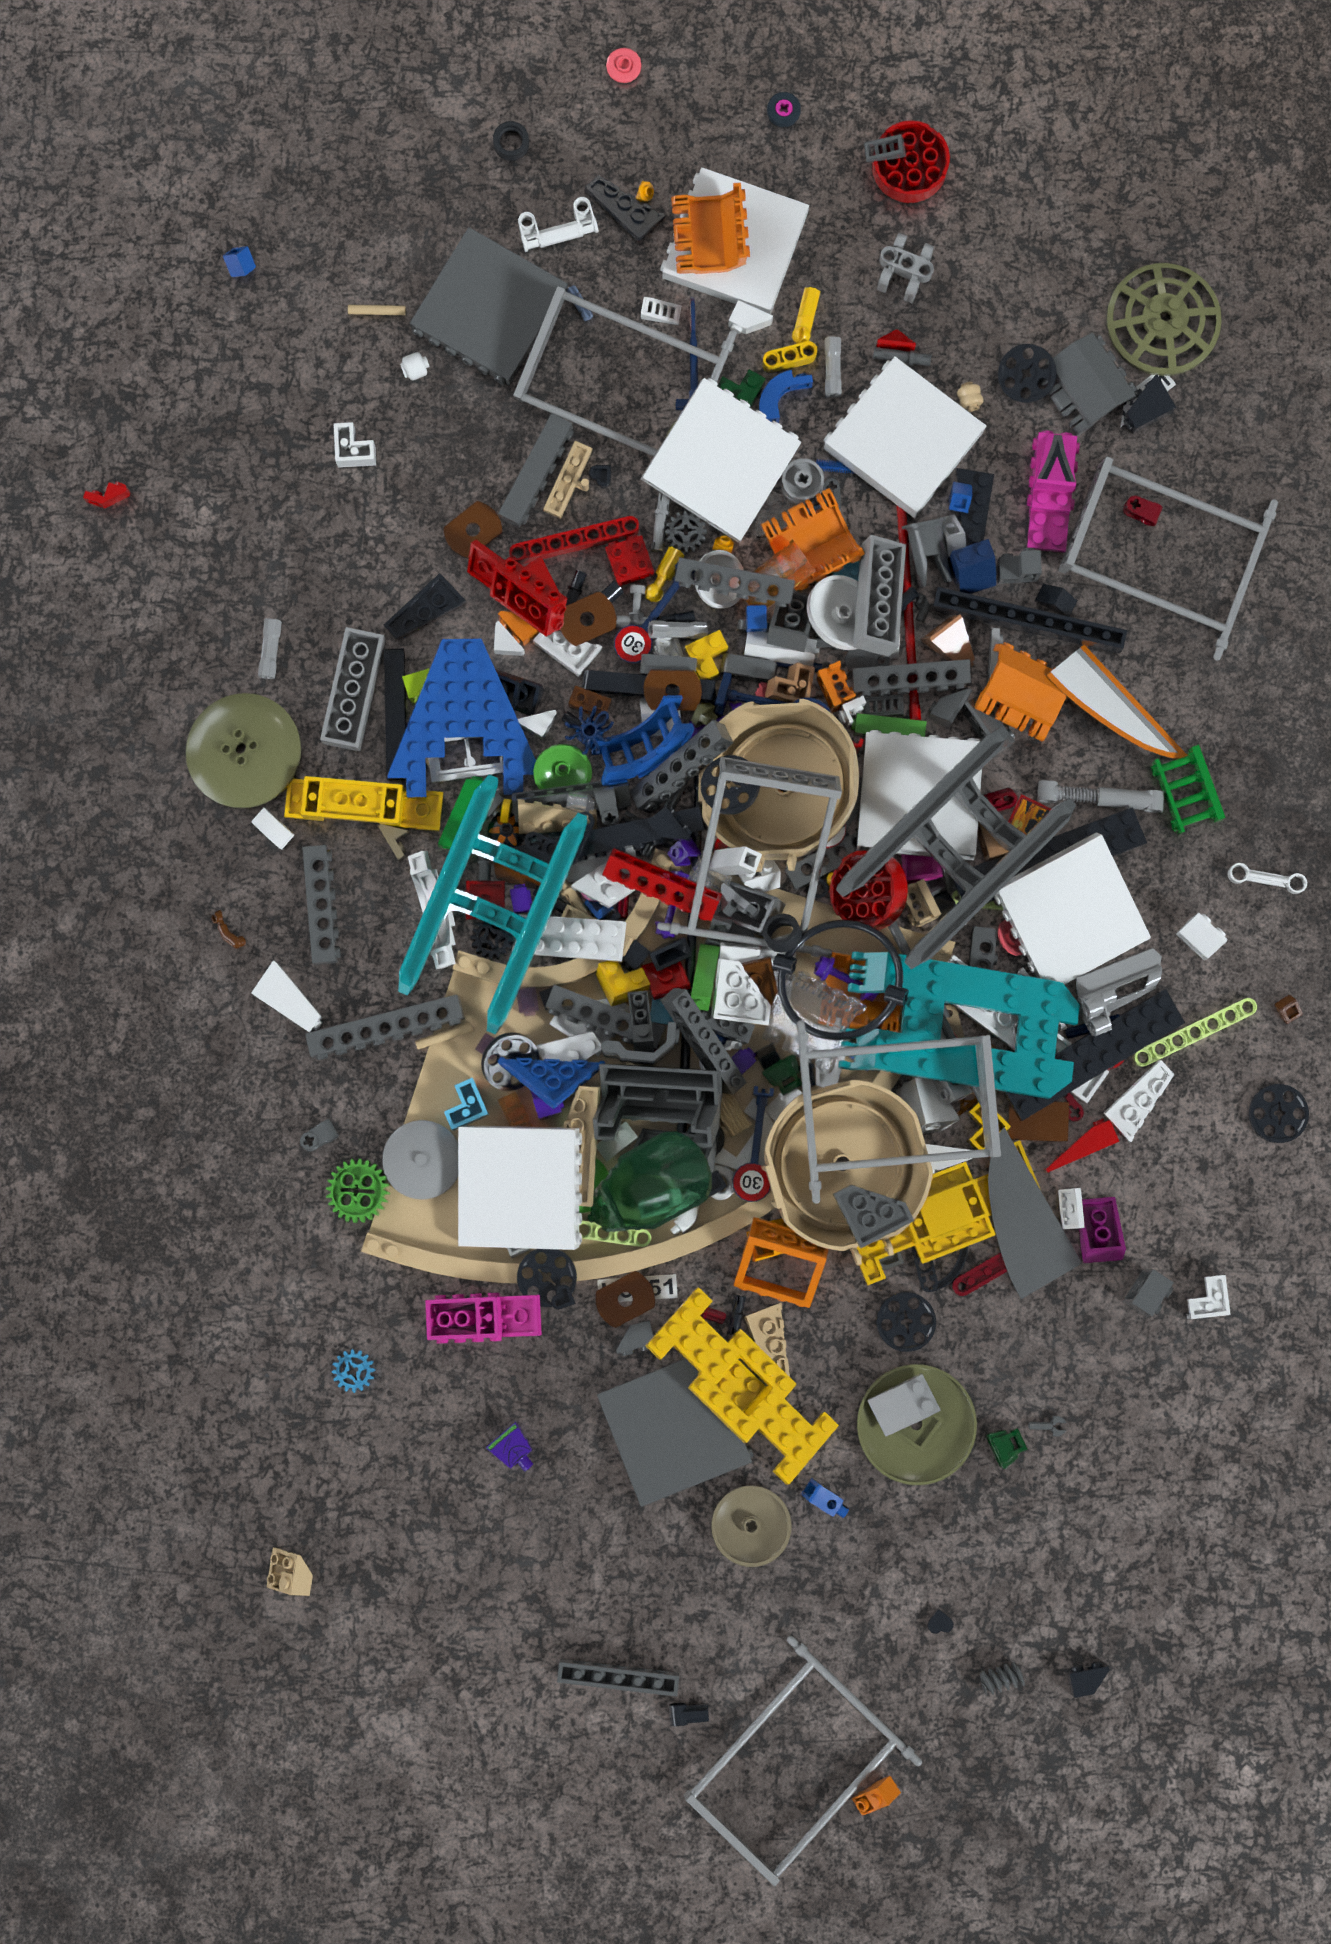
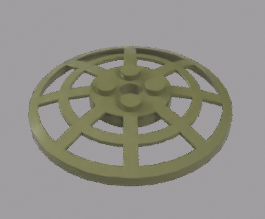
(1159, 328)

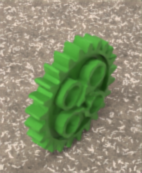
(359, 1172)

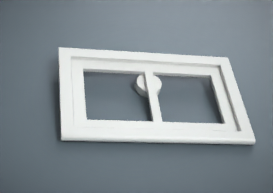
(468, 771)

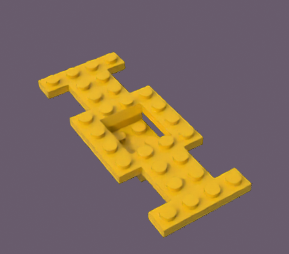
(951, 1203)
(736, 1392)

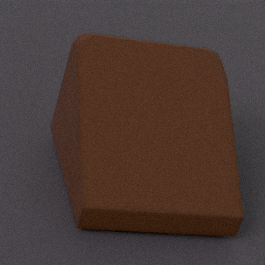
(1288, 1009)

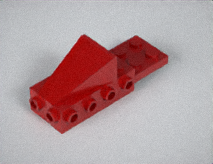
(521, 589)

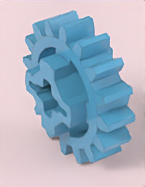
(356, 1379)

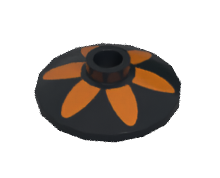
(510, 838)

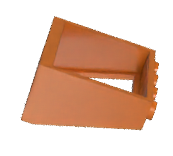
(783, 1240)

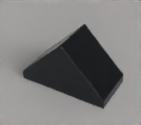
(1056, 599)

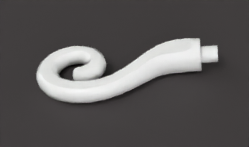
(685, 1221)

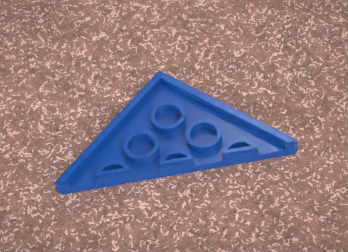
(551, 1078)

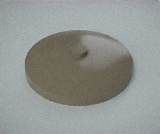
(751, 1526)

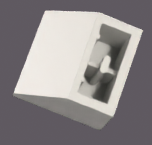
(1202, 936)

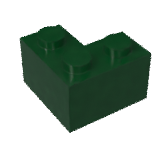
(748, 389)

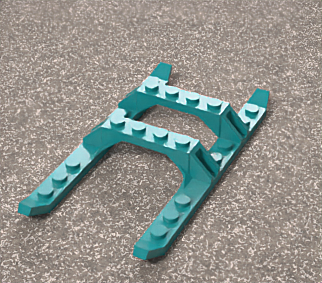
(448, 898)

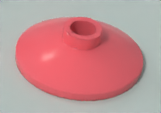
(1007, 940)

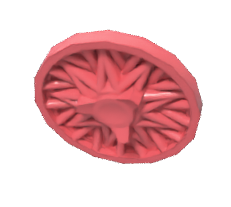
(623, 65)

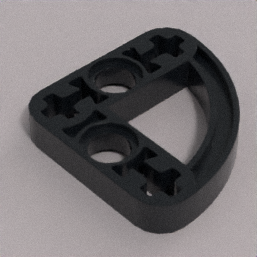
(944, 1281)

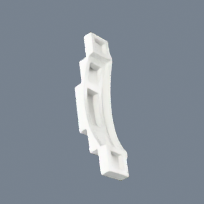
(424, 881)

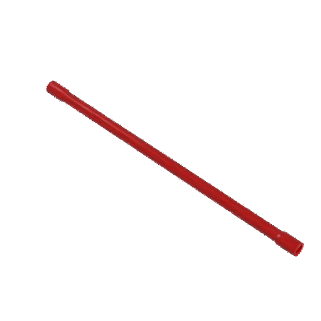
(914, 706)

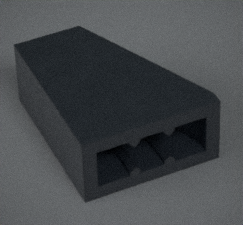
(1149, 407)

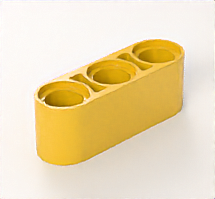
(795, 350)

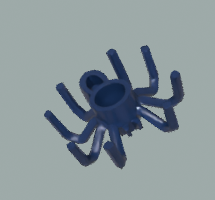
(589, 730)

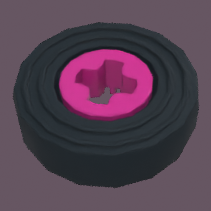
(781, 118)

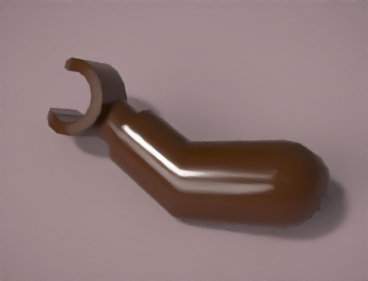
(226, 935)

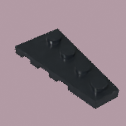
(975, 520)
(427, 605)

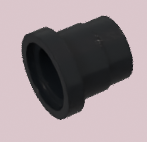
(825, 887)

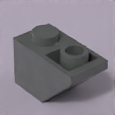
(636, 1337)

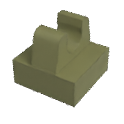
(704, 714)

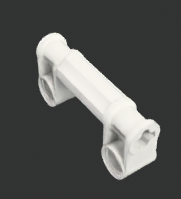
(584, 224)

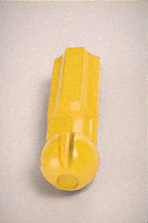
(806, 315)
(664, 573)

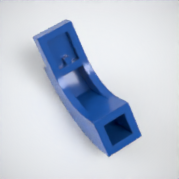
(777, 388)

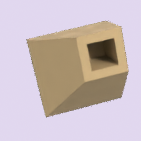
(289, 1573)

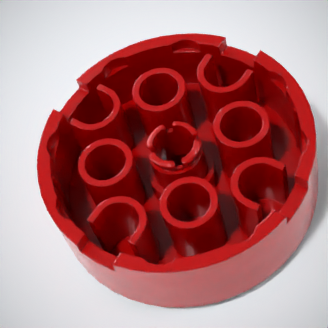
(918, 180)
(878, 900)

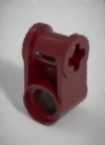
(1145, 510)

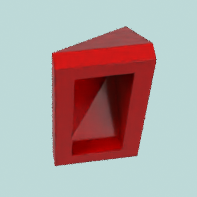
(897, 341)

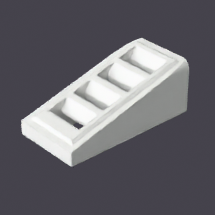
(647, 301)

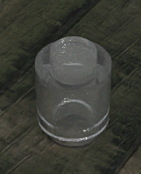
(580, 802)

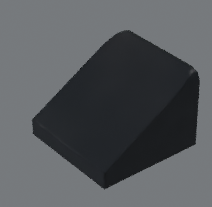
(767, 1056)

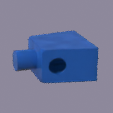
(820, 1495)

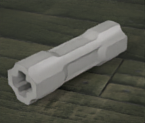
(832, 365)
(665, 629)
(271, 634)

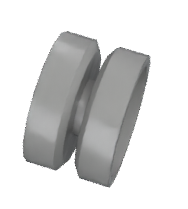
(802, 471)

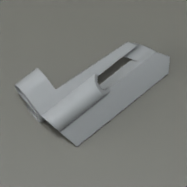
(1098, 988)

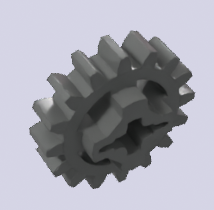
(678, 532)

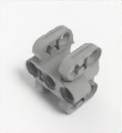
(913, 273)

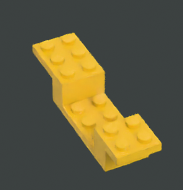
(362, 801)

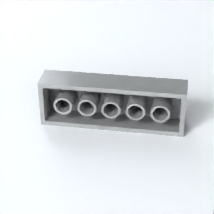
(879, 596)
(353, 689)

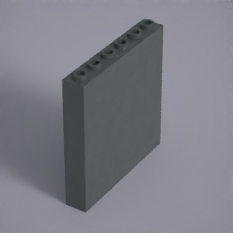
(486, 306)
(669, 1433)

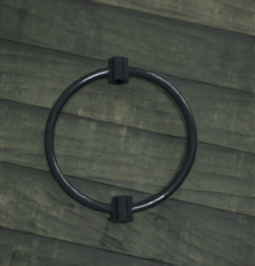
(894, 994)

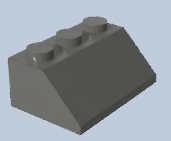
(985, 724)

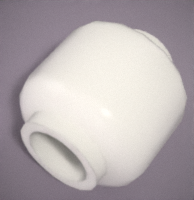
(414, 366)

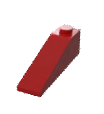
(1091, 1141)

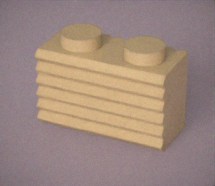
(733, 1116)

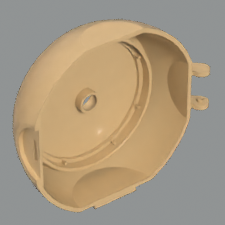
(795, 738)
(851, 1122)

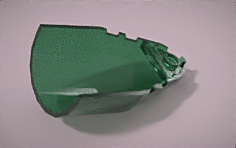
(652, 1184)

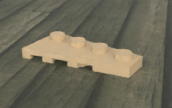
(767, 1332)

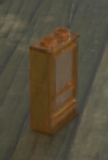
(785, 564)

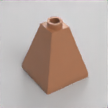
(950, 640)

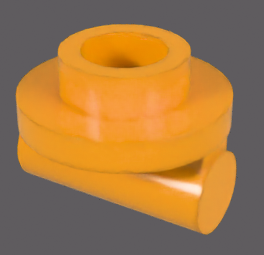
(645, 191)
(723, 543)

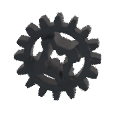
(484, 941)

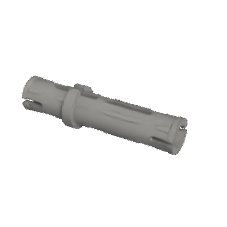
(660, 523)

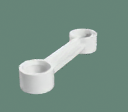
(1267, 878)

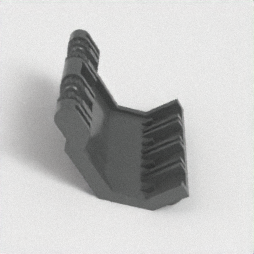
(1089, 382)
(615, 1050)

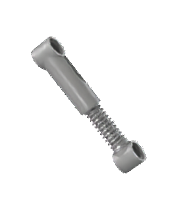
(1147, 800)

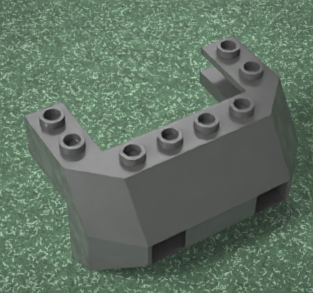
(659, 1095)

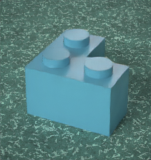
(471, 1107)

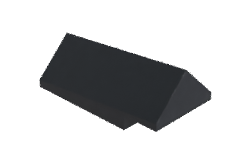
(522, 693)

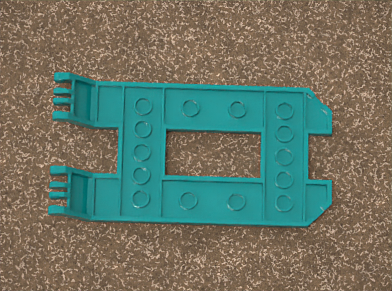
(1036, 1001)

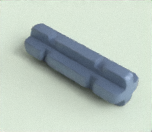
(585, 313)

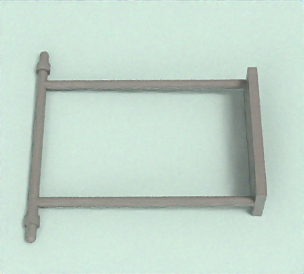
(542, 339)
(1085, 517)
(772, 777)
(987, 1098)
(691, 1796)

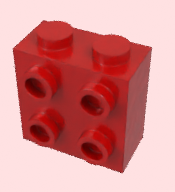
(629, 560)

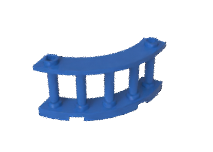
(645, 765)

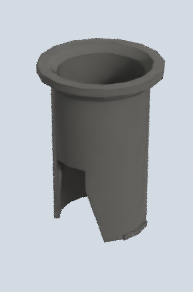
(927, 540)

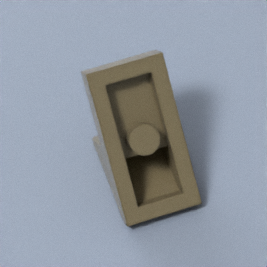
(392, 835)

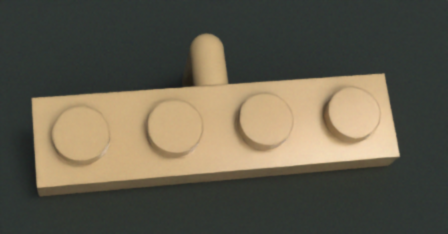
(569, 480)

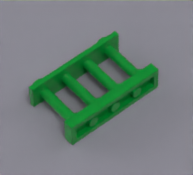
(1200, 775)

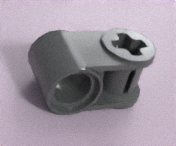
(607, 803)
(321, 1133)

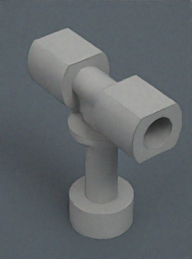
(636, 616)

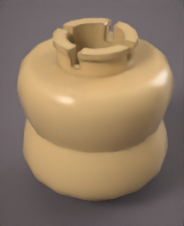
(970, 396)

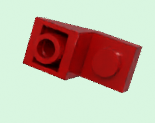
(113, 494)

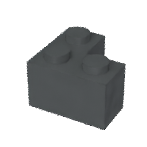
(1019, 568)

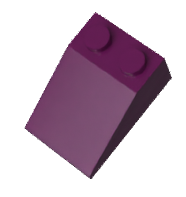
(1103, 1235)

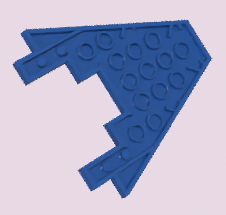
(462, 700)

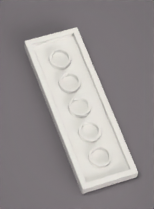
(582, 939)

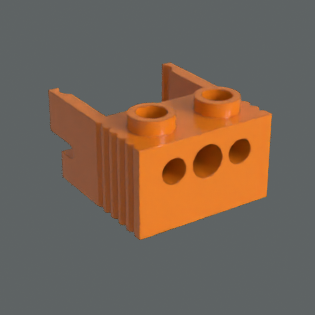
(827, 686)

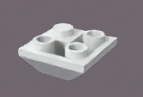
(765, 880)

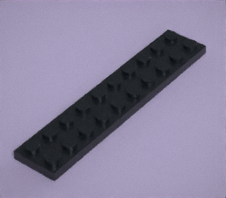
(1119, 831)
(1099, 1053)

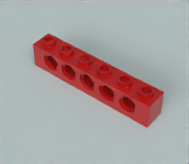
(656, 875)

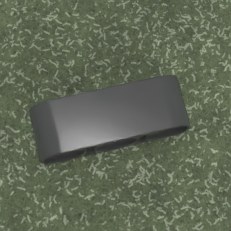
(666, 662)
(748, 668)

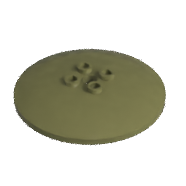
(259, 771)
(934, 1448)

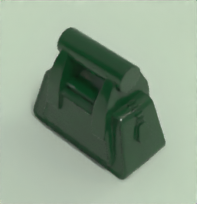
(781, 1072)
(1003, 1447)

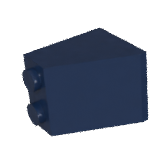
(973, 567)

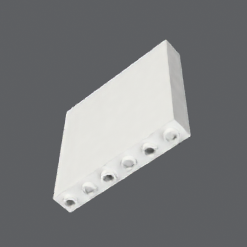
(773, 232)
(903, 436)
(721, 459)
(898, 775)
(1072, 911)
(519, 1187)

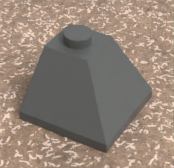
(948, 707)

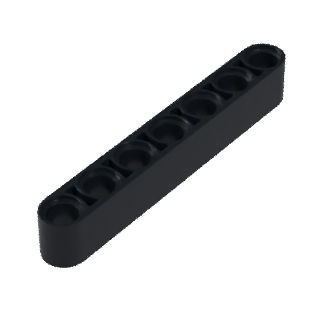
(633, 684)
(394, 703)

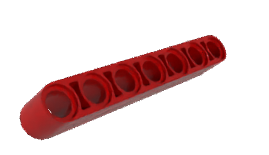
(581, 533)

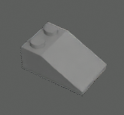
(904, 1405)

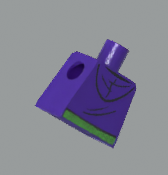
(512, 1448)

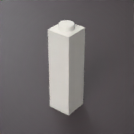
(757, 648)
(735, 861)

